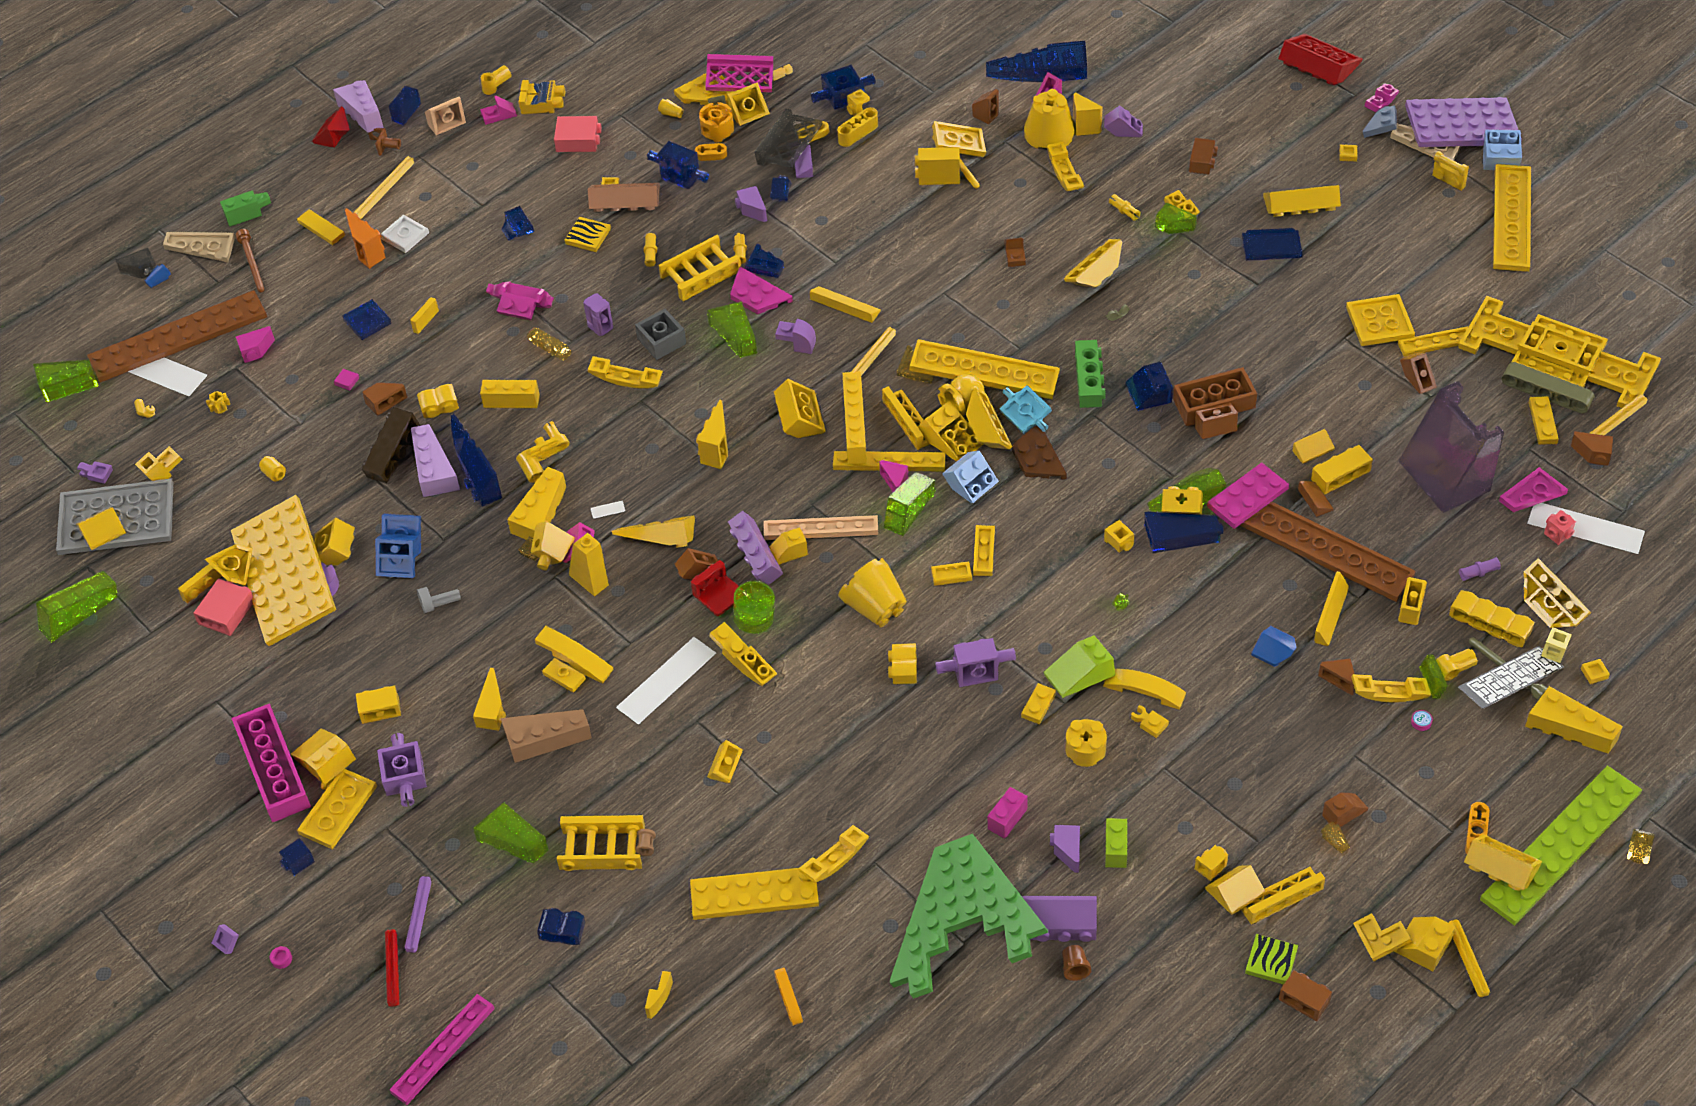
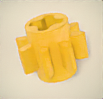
(218, 402)

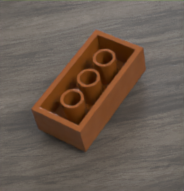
(1214, 390)

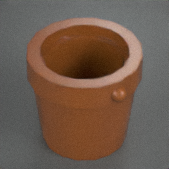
(1075, 963)

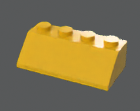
(1302, 199)

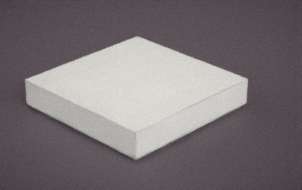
(404, 233)

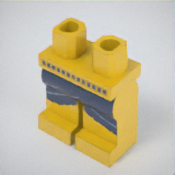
(540, 97)

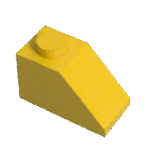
(789, 546)

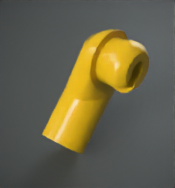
(142, 410)

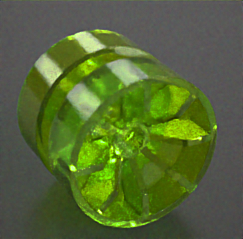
(753, 607)

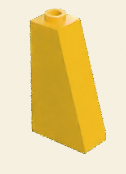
(588, 565)

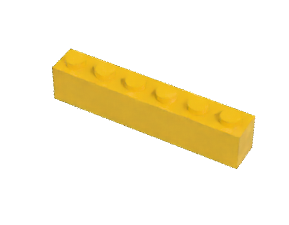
(854, 418)

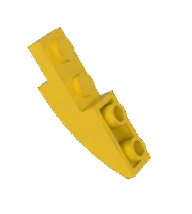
(742, 656)

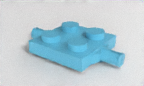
(1025, 409)

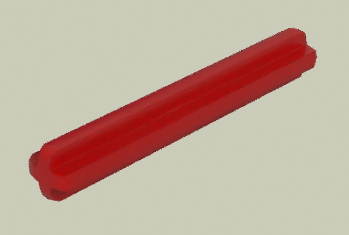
(392, 975)

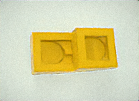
(657, 998)

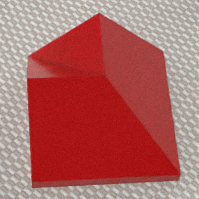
(332, 129)

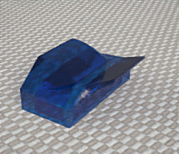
(516, 223)

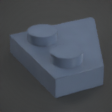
(1383, 121)

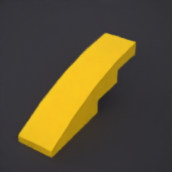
(574, 654)

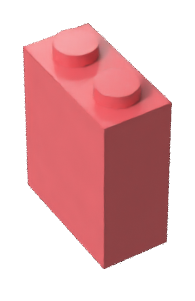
(577, 134)
(224, 607)

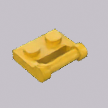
(1450, 171)

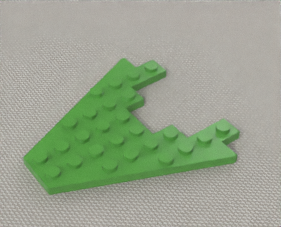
(958, 891)

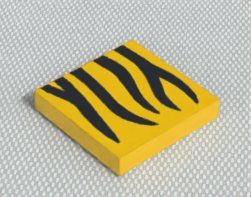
(587, 234)

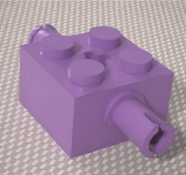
(975, 662)
(402, 769)

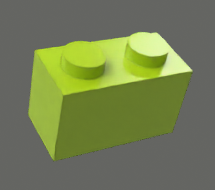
(1116, 843)

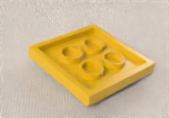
(1380, 320)

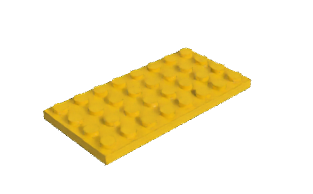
(284, 571)

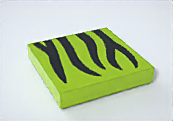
(1271, 959)

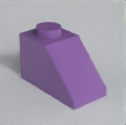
(751, 203)
(1066, 845)

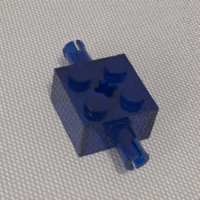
(839, 84)
(678, 165)

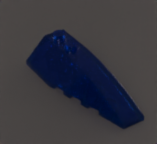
(1062, 60)
(474, 466)

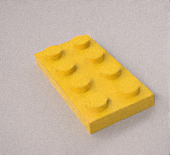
(337, 808)

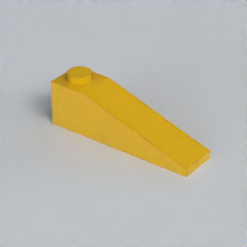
(671, 532)

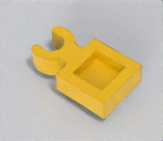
(1151, 723)

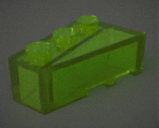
(64, 378)

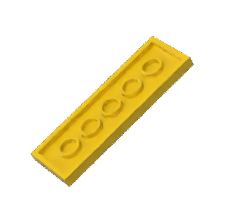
(752, 893)

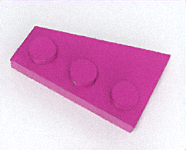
(1532, 490)

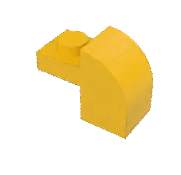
(159, 467)

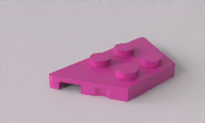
(757, 293)

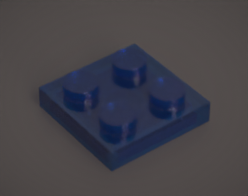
(366, 319)

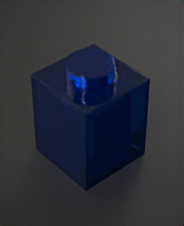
(296, 857)

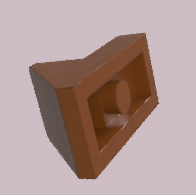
(1015, 252)

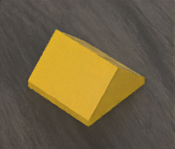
(747, 104)
(1086, 116)
(101, 528)
(1236, 888)

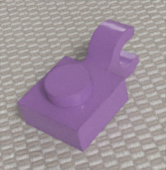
(97, 472)

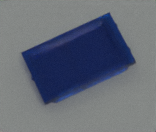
(1272, 244)

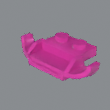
(519, 299)

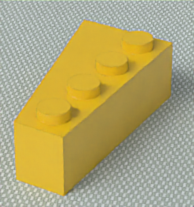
(538, 504)
(1573, 721)

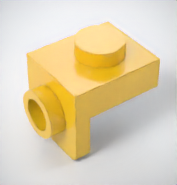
(856, 100)

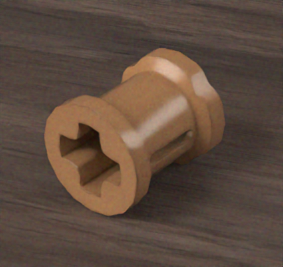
(645, 842)

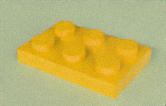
(968, 139)

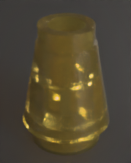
(1334, 836)

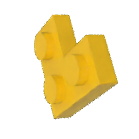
(1378, 941)

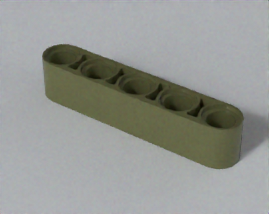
(1542, 384)

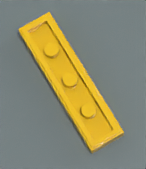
(1432, 341)

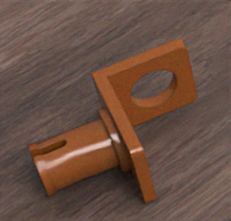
(383, 140)

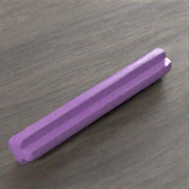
(418, 914)

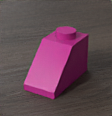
(255, 343)

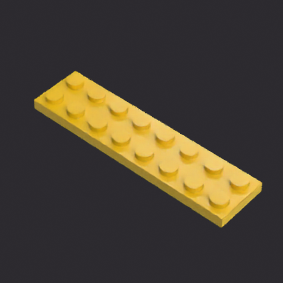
(1512, 217)
(990, 369)

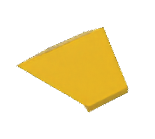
(232, 563)

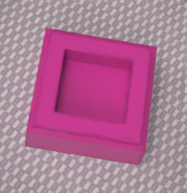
(346, 379)

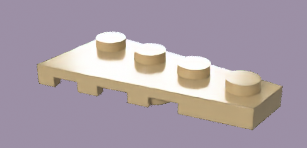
(1405, 135)
(202, 244)

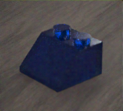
(1150, 387)

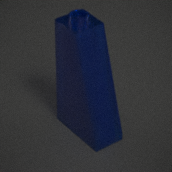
(1180, 530)

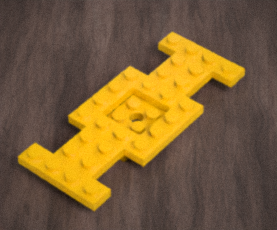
(1581, 351)

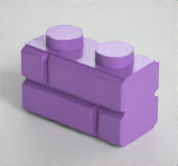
(598, 314)

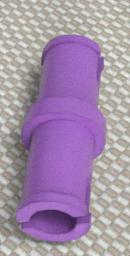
(1479, 569)

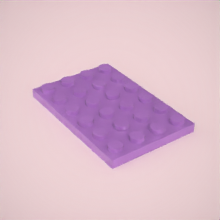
(1458, 120)

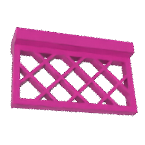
(739, 64)

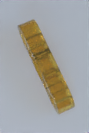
(549, 343)

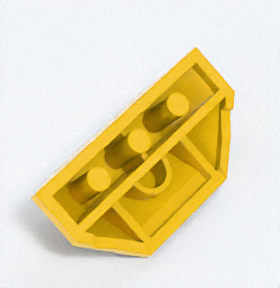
(1096, 265)
(985, 422)
(1552, 598)

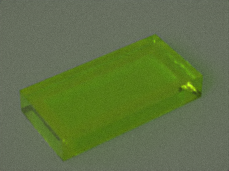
(1434, 676)

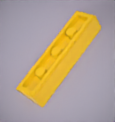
(844, 304)
(1331, 610)

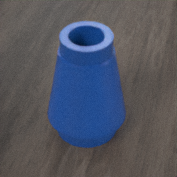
(157, 276)

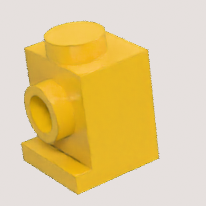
(1119, 536)
(1211, 862)

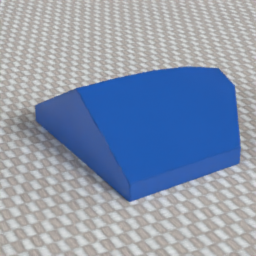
(1274, 646)

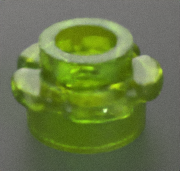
(1121, 601)

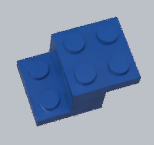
(398, 545)

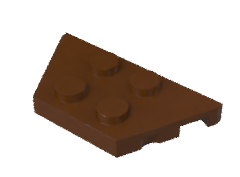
(1037, 455)

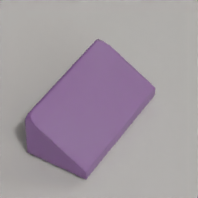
(804, 164)

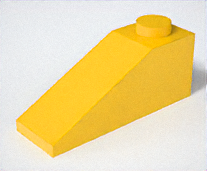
(489, 706)

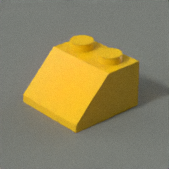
(334, 542)
(1429, 941)

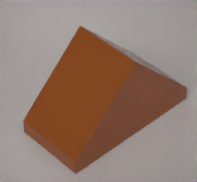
(1339, 674)

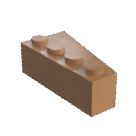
(544, 733)

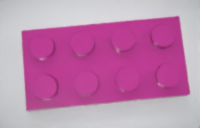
(1247, 495)

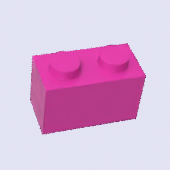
(1007, 812)

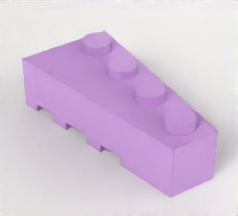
(360, 104)
(433, 467)

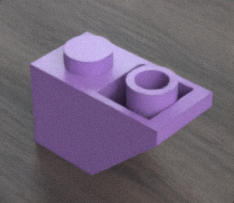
(1122, 123)

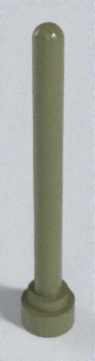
(1536, 689)

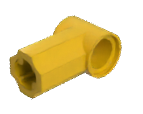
(491, 80)
(1453, 665)

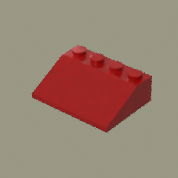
(1318, 58)

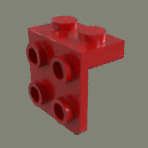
(714, 588)

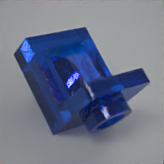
(780, 188)

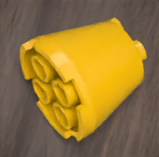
(1049, 120)
(874, 593)

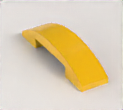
(1063, 168)
(624, 376)
(1148, 685)
(1391, 691)
(836, 857)

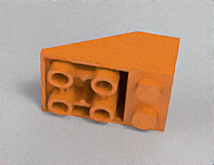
(366, 240)

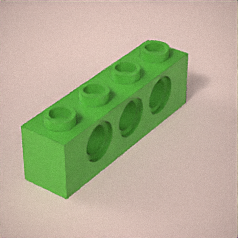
(1088, 373)

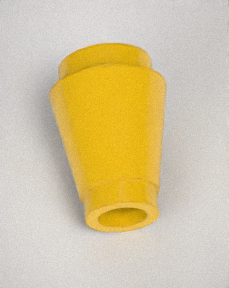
(669, 108)

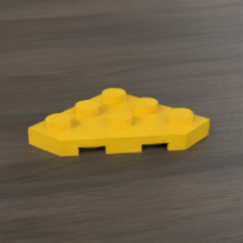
(696, 92)

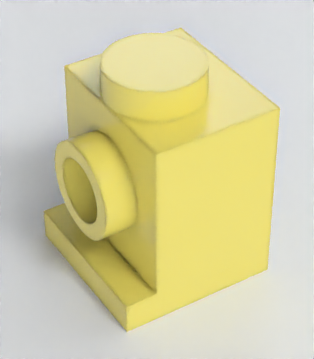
(1556, 645)

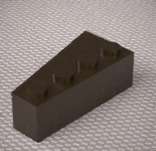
(390, 445)

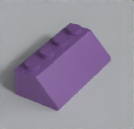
(1065, 917)

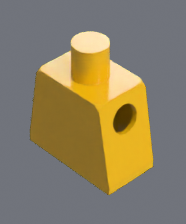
(550, 544)

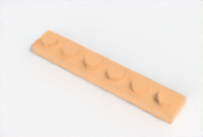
(824, 527)

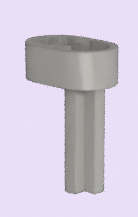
(428, 602)

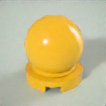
(960, 391)

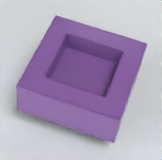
(225, 939)

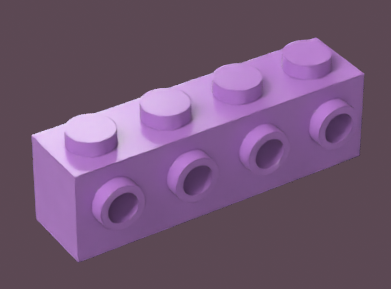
(755, 548)

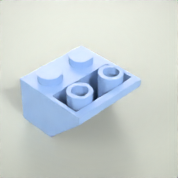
(1501, 148)
(970, 476)

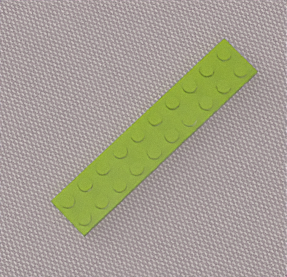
(1565, 842)

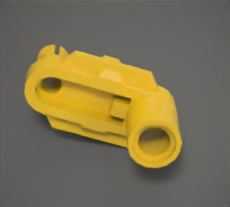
(543, 449)

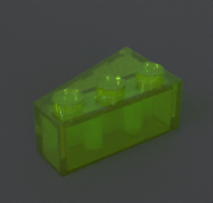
(734, 327)
(908, 502)
(511, 833)

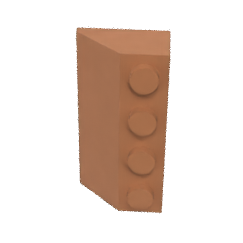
(623, 196)

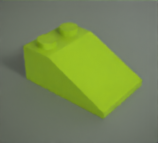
(1081, 667)

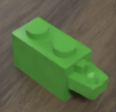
(244, 207)

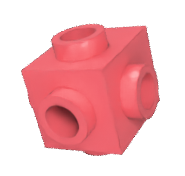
(1559, 527)

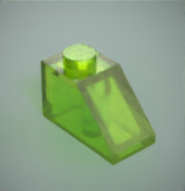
(1174, 220)

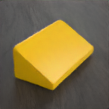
(1313, 446)
(725, 762)

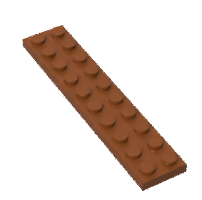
(176, 336)
(1330, 550)

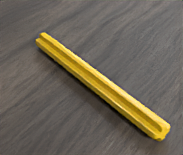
(384, 187)

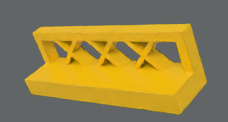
(902, 417)
(1287, 897)

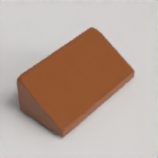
(1314, 498)

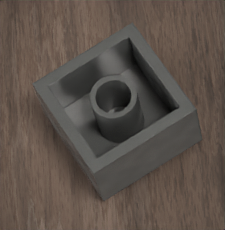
(660, 334)

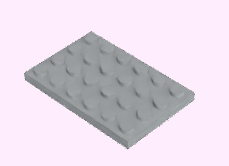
(141, 508)

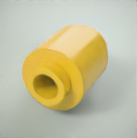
(272, 468)

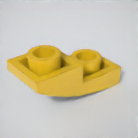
(1178, 200)

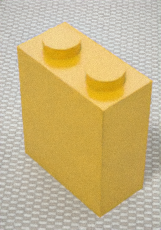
(938, 166)

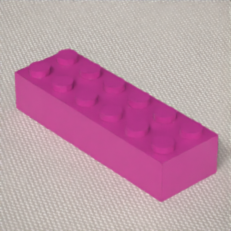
(271, 763)

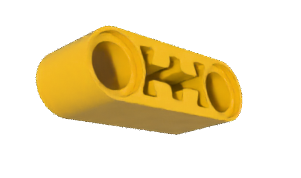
(857, 127)

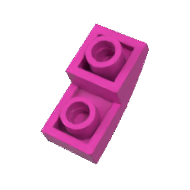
(1383, 97)

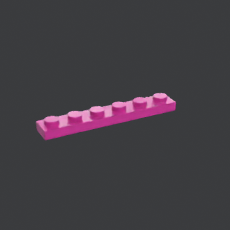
(441, 1049)

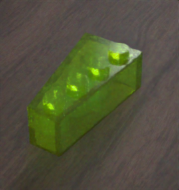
(74, 604)

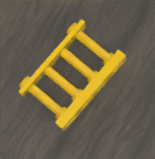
(706, 279)
(600, 825)

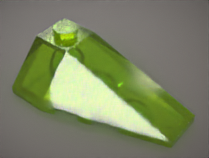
(1207, 480)

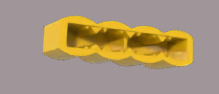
(1493, 619)

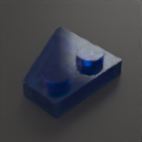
(764, 263)

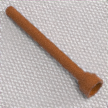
(243, 237)

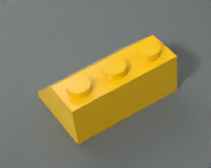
(798, 410)
(1502, 862)

